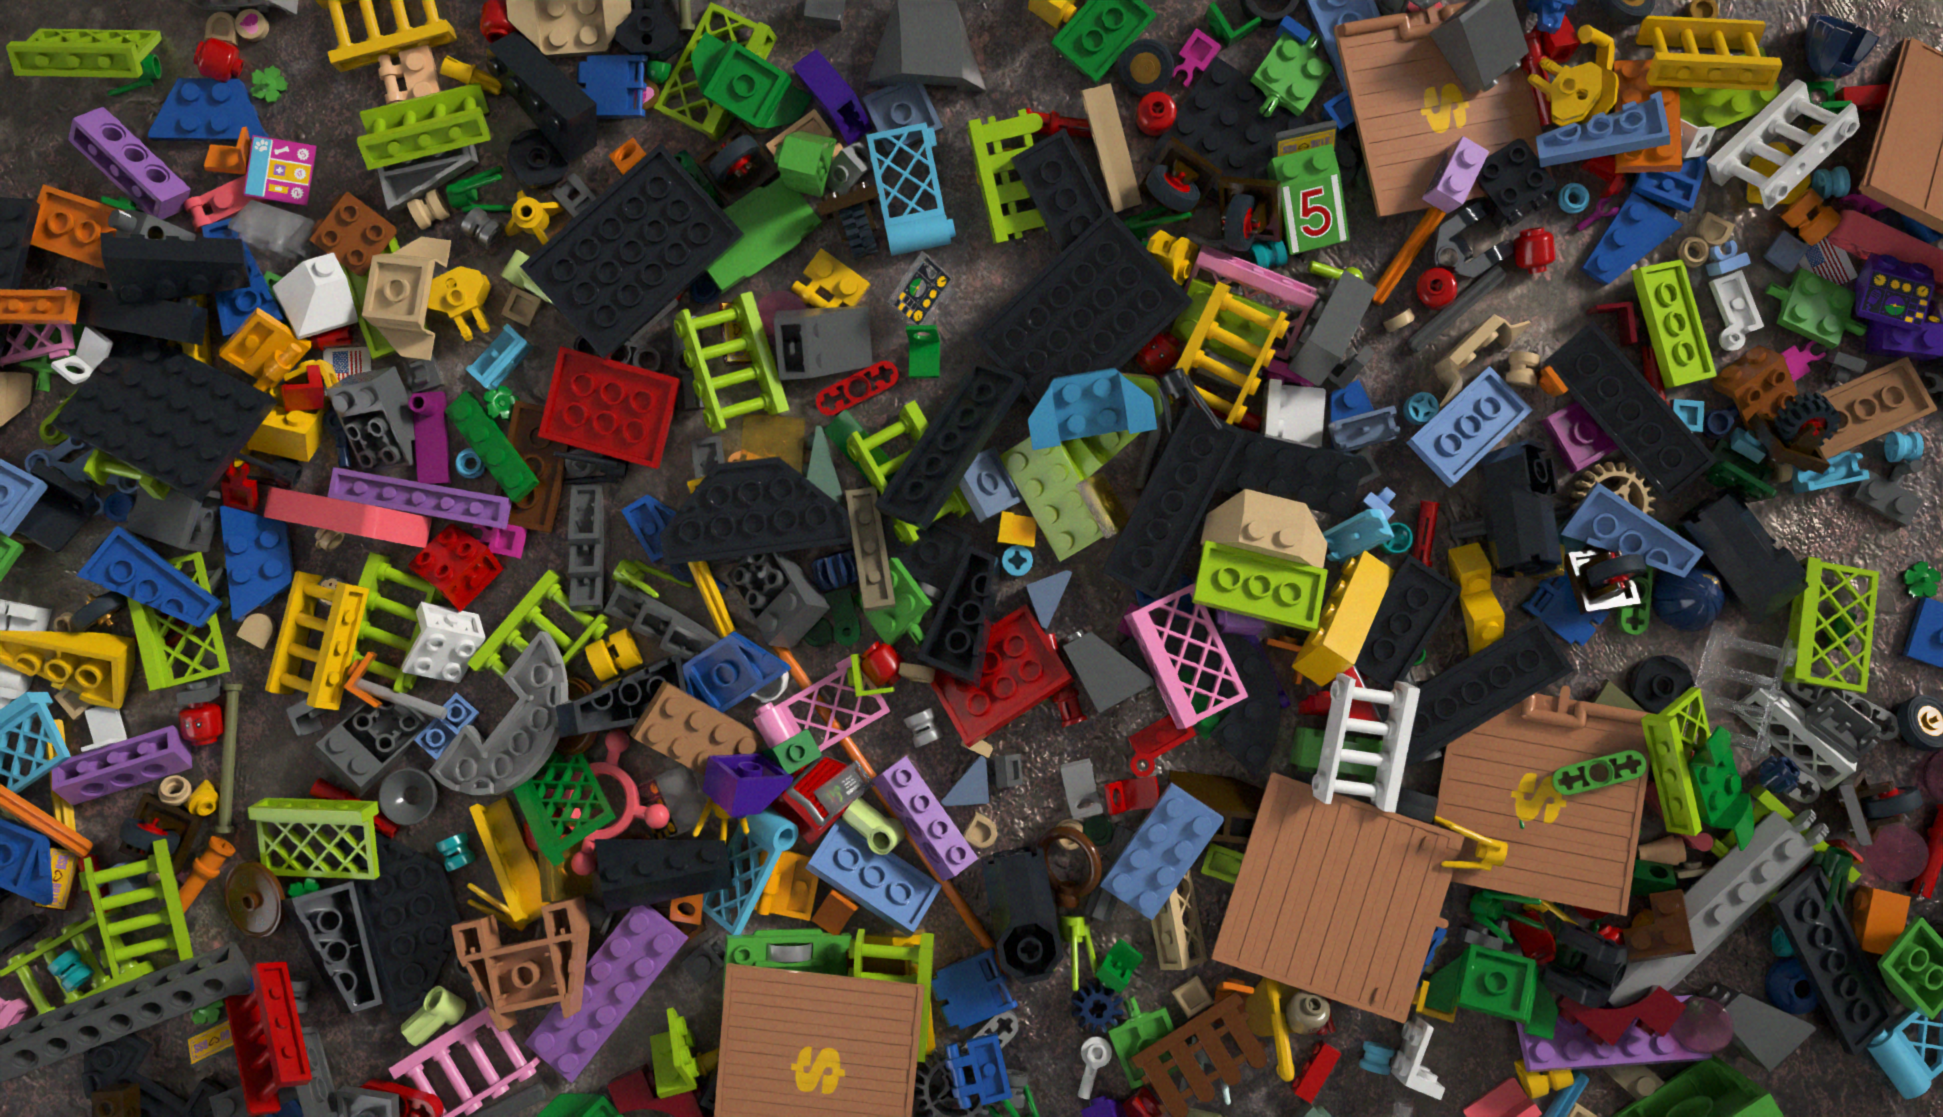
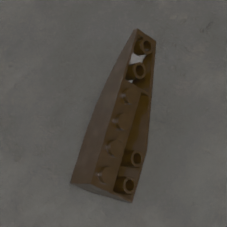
(1228, 797)

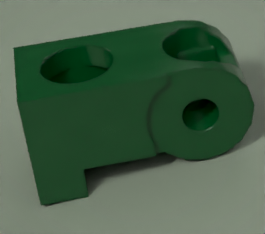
(847, 627)
(1652, 878)

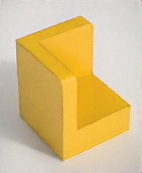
(1017, 530)

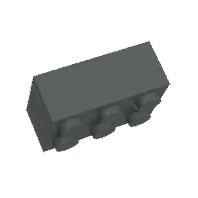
(1330, 327)

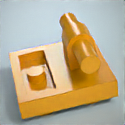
(264, 349)
(789, 888)

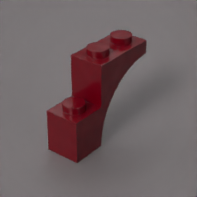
(1654, 1014)
(638, 1091)

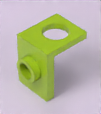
(855, 679)

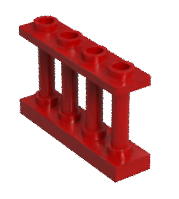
(268, 1038)

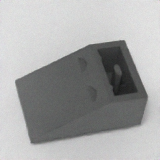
(822, 341)
(375, 418)
(778, 597)
(369, 742)

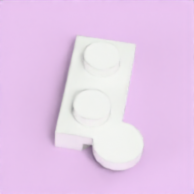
(1736, 309)

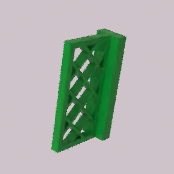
(540, 818)

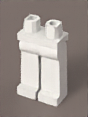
(18, 617)

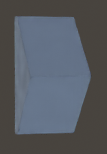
(1046, 596)
(970, 787)

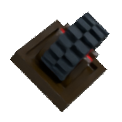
(853, 217)
(1798, 431)

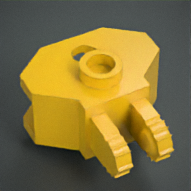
(1567, 87)
(1174, 256)
(463, 300)

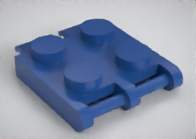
(613, 84)
(1560, 611)
(971, 990)

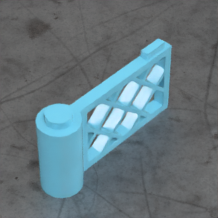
(919, 229)
(771, 833)
(1902, 1061)

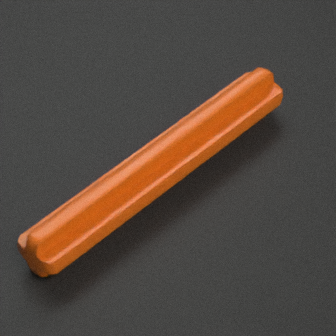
(1407, 254)
(44, 823)

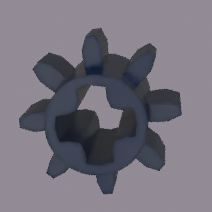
(1779, 775)

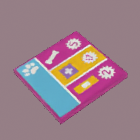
(280, 170)

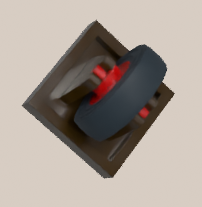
(737, 164)
(1180, 178)
(1250, 211)
(1604, 579)
(1874, 805)
(156, 822)

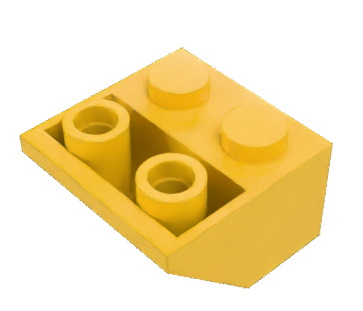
(290, 432)

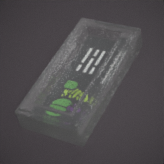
(844, 788)

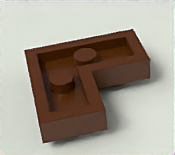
(1668, 936)

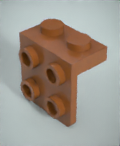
(353, 233)
(1757, 383)

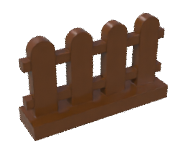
(1183, 1056)

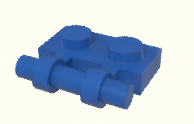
(988, 1069)

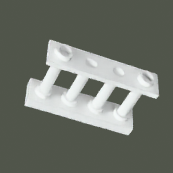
(1776, 120)
(1394, 748)

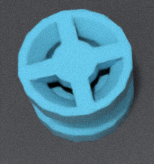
(1831, 182)
(1426, 406)
(1903, 446)
(1012, 564)
(1376, 1057)

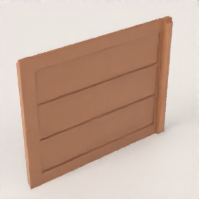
(1908, 143)

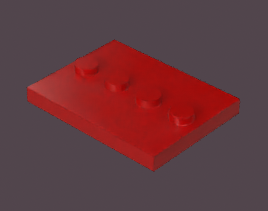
(609, 407)
(1016, 675)

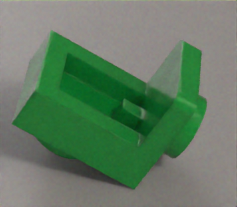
(1118, 966)

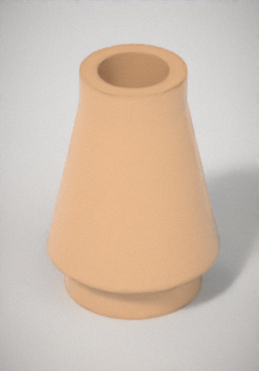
(1664, 850)

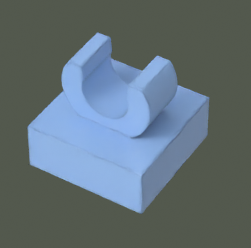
(1726, 262)
(1378, 501)

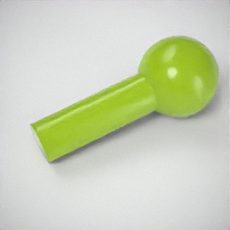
(1330, 272)

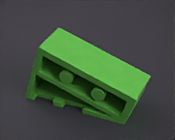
(805, 161)
(1308, 746)

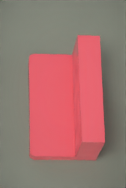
(1503, 1101)

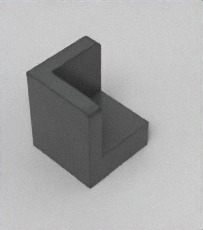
(824, 13)

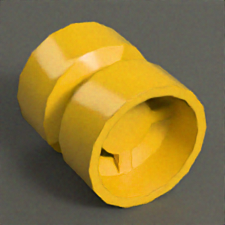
(604, 660)
(1539, 1085)

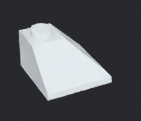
(316, 297)

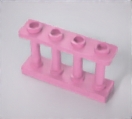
(465, 1034)

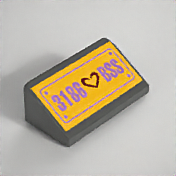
(1304, 138)
(209, 1042)

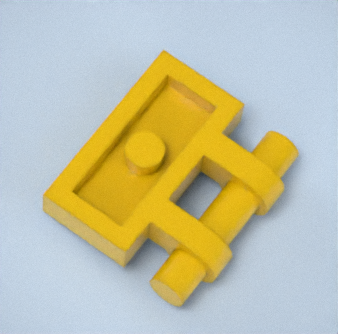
(833, 277)

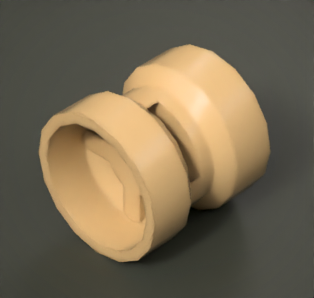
(428, 209)
(1522, 369)

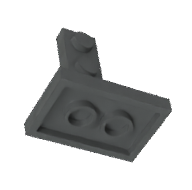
(316, 1098)

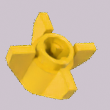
(536, 222)

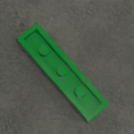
(492, 446)

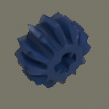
(835, 570)
(1107, 1009)

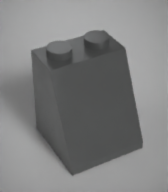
(1482, 42)
(177, 519)
(1102, 670)
(1760, 1031)

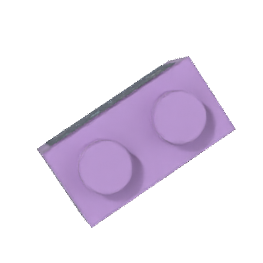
(1455, 175)

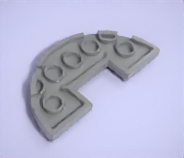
(524, 735)

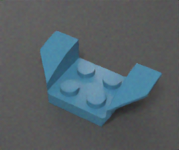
(1088, 407)

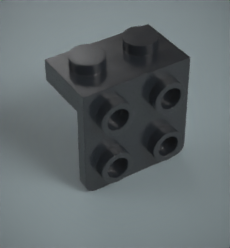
(1515, 183)
(59, 511)

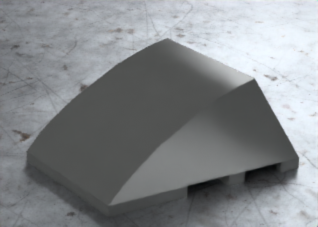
(926, 46)

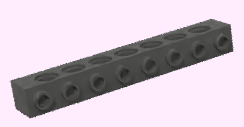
(122, 1010)

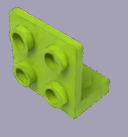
(672, 1057)

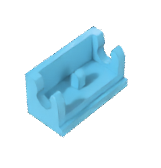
(500, 358)
(1842, 470)
(1357, 534)

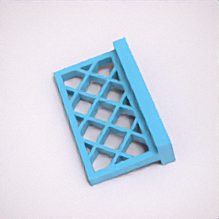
(21, 713)

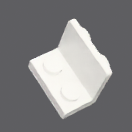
(1293, 412)
(445, 643)
(1407, 1060)

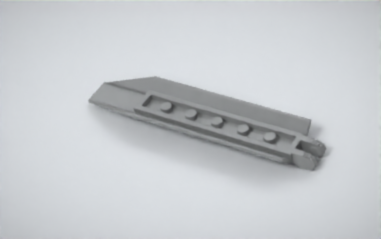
(1729, 897)

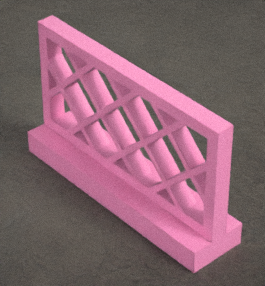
(1261, 281)
(1165, 673)

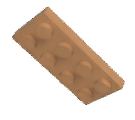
(1876, 406)
(691, 729)

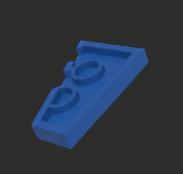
(1628, 238)

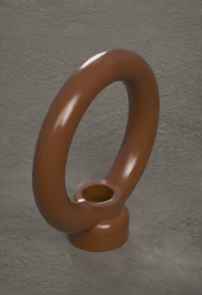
(1068, 892)

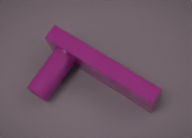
(431, 437)

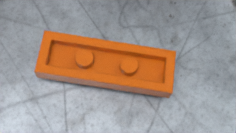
(38, 306)

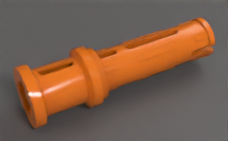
(205, 868)

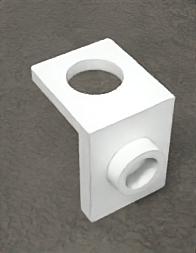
(1690, 137)
(91, 351)
(105, 727)

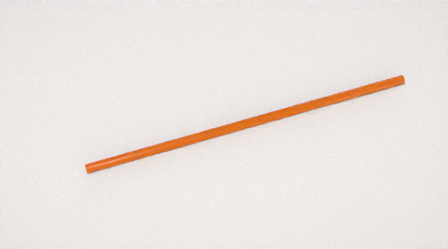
(854, 754)

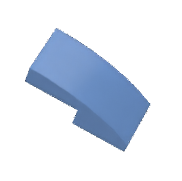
(440, 733)

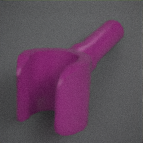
(1598, 214)

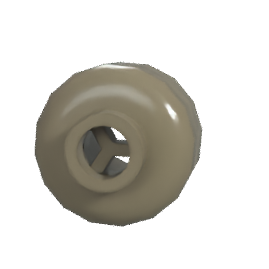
(1306, 1012)

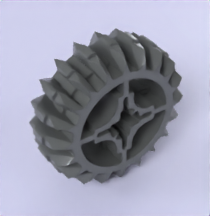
(943, 1094)

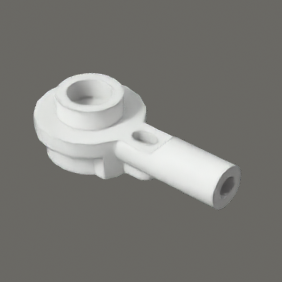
(1095, 1053)

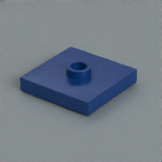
(1926, 634)

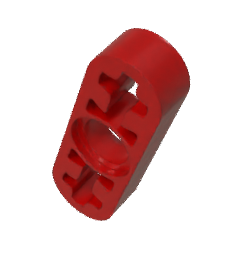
(859, 376)
(412, 1098)

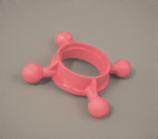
(655, 816)

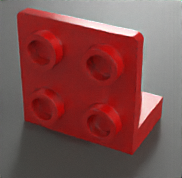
(456, 566)

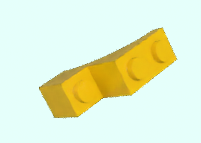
(1480, 608)

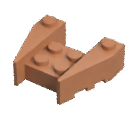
(529, 970)

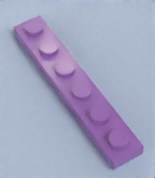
(420, 498)

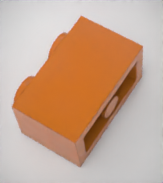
(1878, 918)

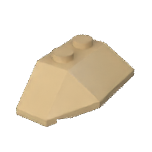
(1267, 527)

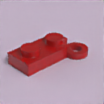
(1155, 741)

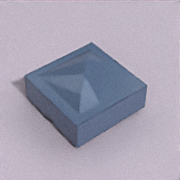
(1785, 252)

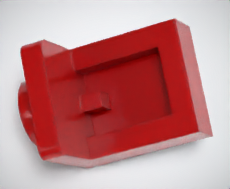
(1604, 168)

